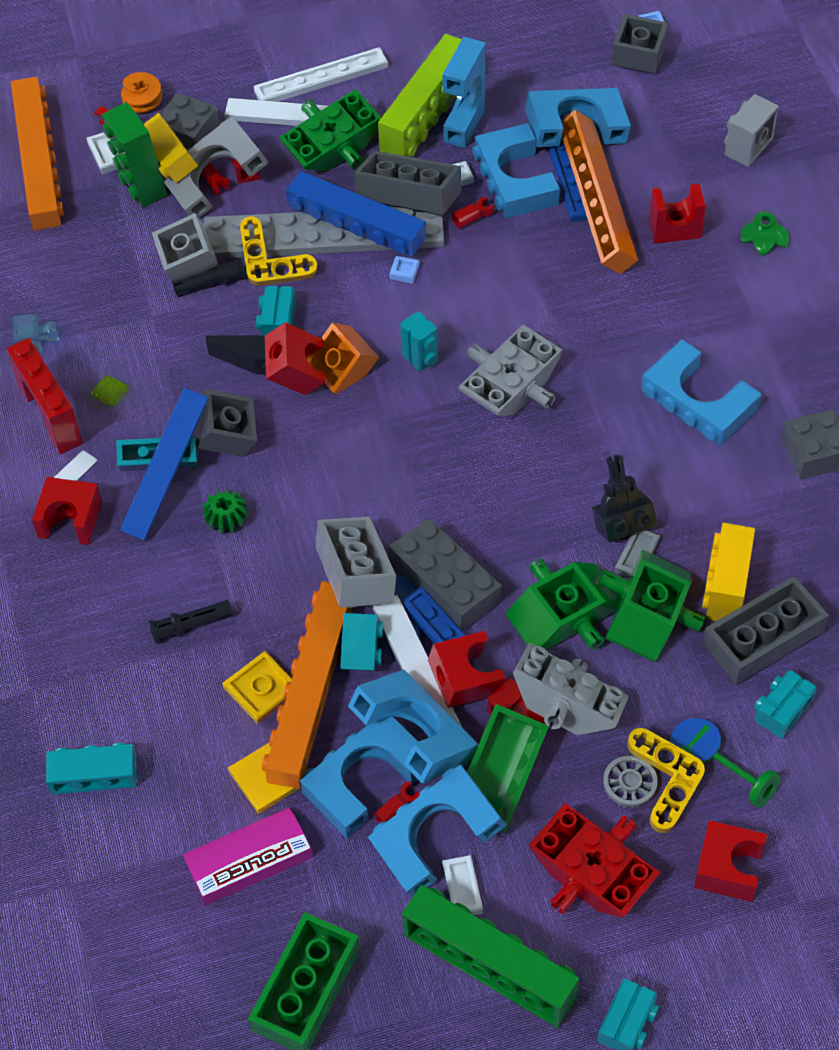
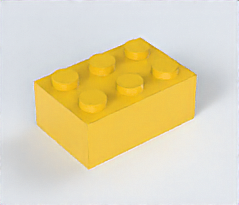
(728, 570)

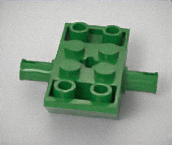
(333, 133)
(563, 605)
(649, 605)

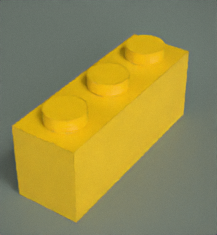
(169, 150)

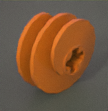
(141, 91)

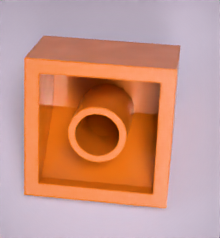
(343, 358)

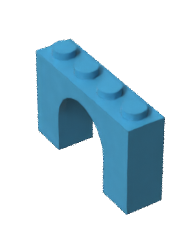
(465, 79)
(600, 105)
(512, 194)
(714, 419)
(403, 697)
(325, 785)
(397, 837)

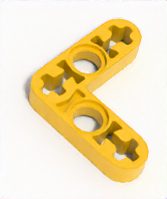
(261, 262)
(678, 777)

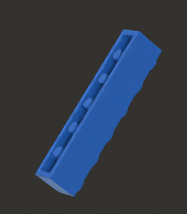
(356, 213)

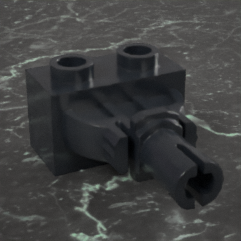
(623, 506)

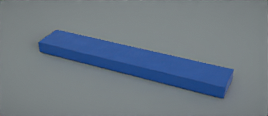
(567, 181)
(164, 464)

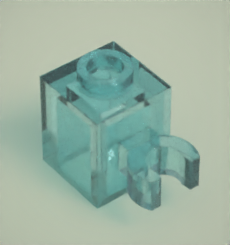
(29, 327)

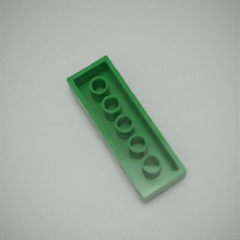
(490, 955)

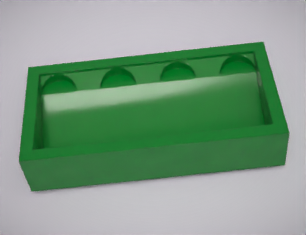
(506, 759)

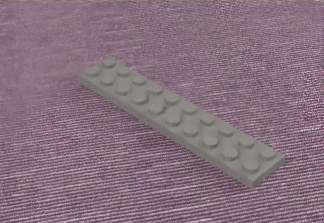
(302, 234)

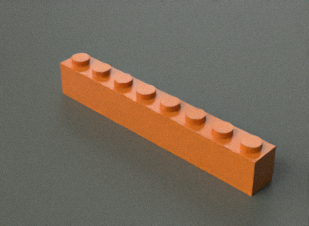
(35, 153)
(598, 193)
(307, 691)

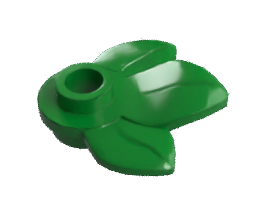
(764, 235)

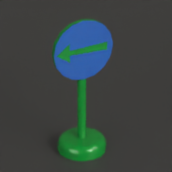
(703, 741)

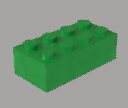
(133, 155)
(304, 983)

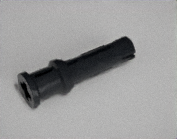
(220, 274)
(178, 623)

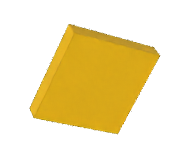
(258, 687)
(253, 781)

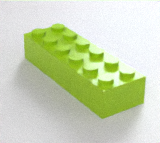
(418, 104)

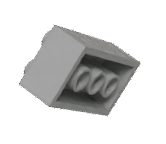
(355, 562)

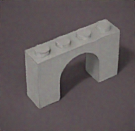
(223, 141)

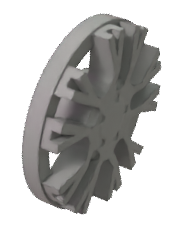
(630, 781)

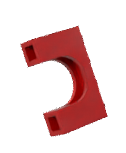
(39, 384)

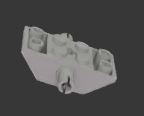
(512, 373)
(567, 693)

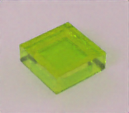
(109, 390)

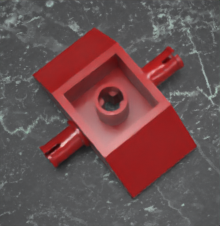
(617, 874)

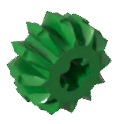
(225, 511)

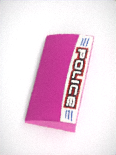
(248, 856)

